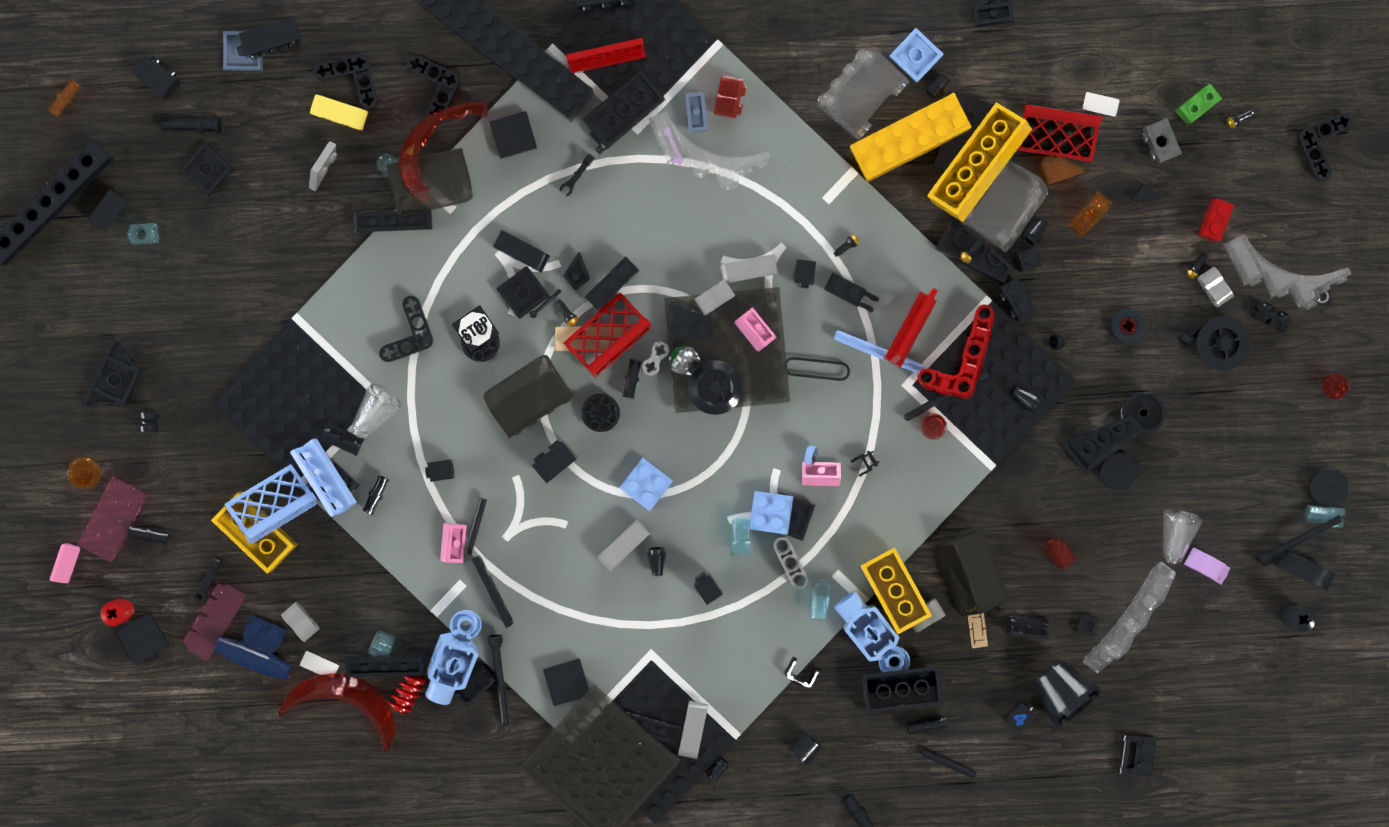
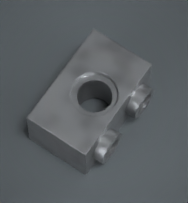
(1163, 130)

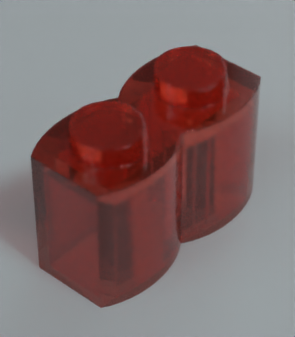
(729, 97)
(1059, 552)

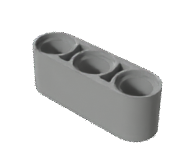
(749, 269)
(623, 545)
(794, 571)
(693, 729)

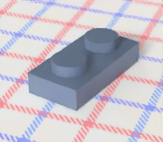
(696, 112)

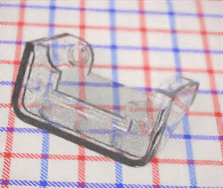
(1007, 206)

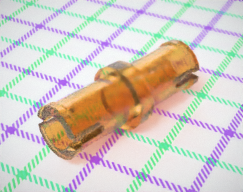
(64, 97)

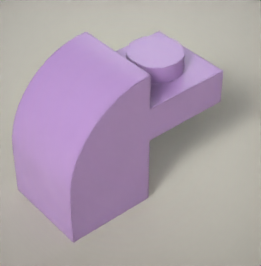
(1207, 565)

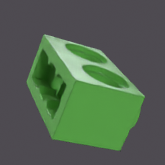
(1198, 104)

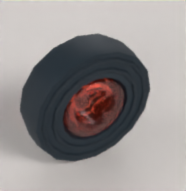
(1135, 331)

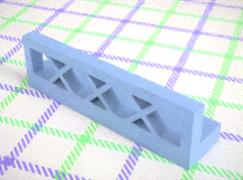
(325, 477)

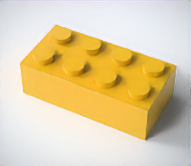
(265, 552)
(896, 591)

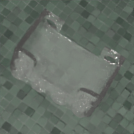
(861, 91)

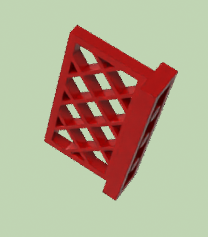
(606, 56)
(1066, 117)
(911, 328)
(621, 344)

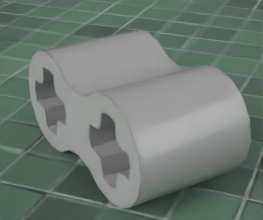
(1215, 287)
(714, 297)
(655, 358)
(936, 612)
(300, 621)

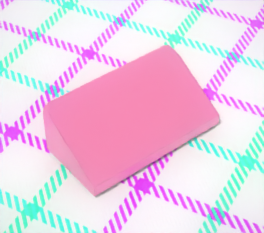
(755, 329)
(821, 474)
(453, 543)
(65, 563)

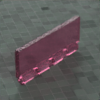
(219, 615)

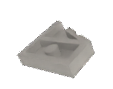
(321, 166)

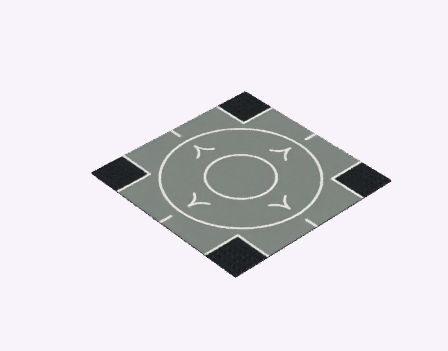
(637, 633)

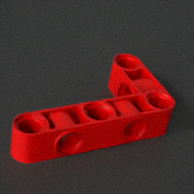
(971, 364)

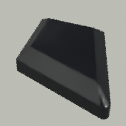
(577, 272)

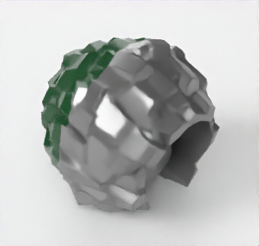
(684, 360)

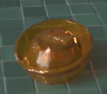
(84, 473)

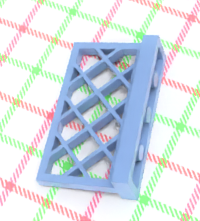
(281, 516)

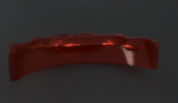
(419, 136)
(350, 690)

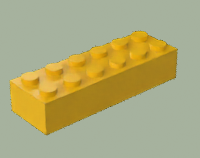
(910, 137)
(979, 162)

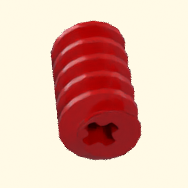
(117, 612)
(407, 694)

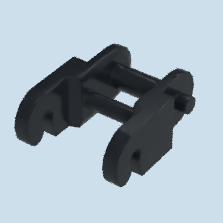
(862, 456)

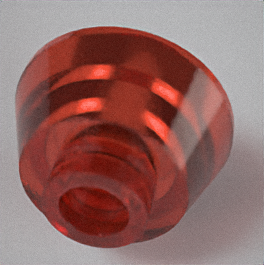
(1340, 386)
(929, 430)

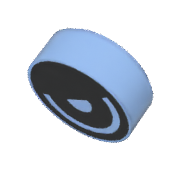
(811, 455)

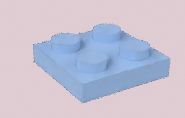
(916, 55)
(646, 484)
(771, 512)

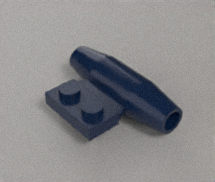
(256, 649)

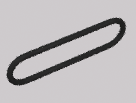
(821, 361)

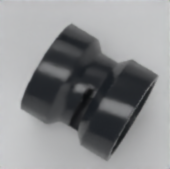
(148, 426)

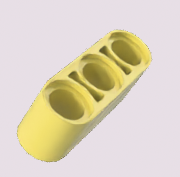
(338, 112)

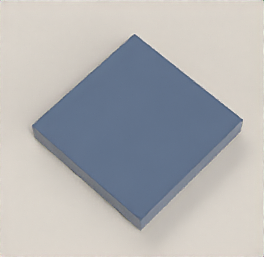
(234, 56)

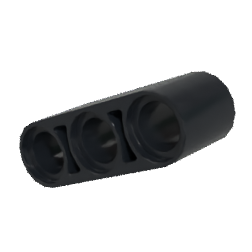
(521, 251)

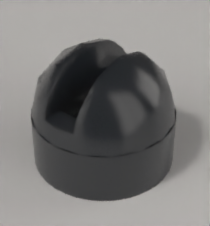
(1056, 341)

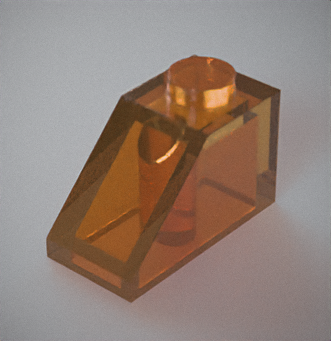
(1058, 169)
(1090, 214)

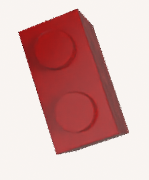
(1215, 220)

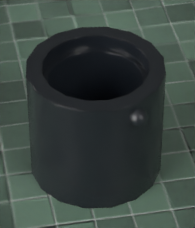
(805, 748)

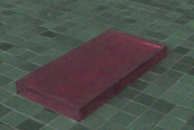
(112, 519)

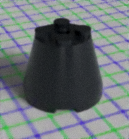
(1065, 692)

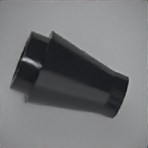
(1035, 231)
(1027, 398)
(656, 559)

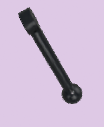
(533, 314)

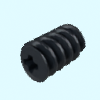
(1298, 617)

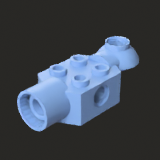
(871, 633)
(453, 658)

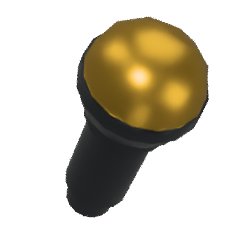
(1234, 121)
(851, 242)
(968, 255)
(1194, 270)
(570, 318)

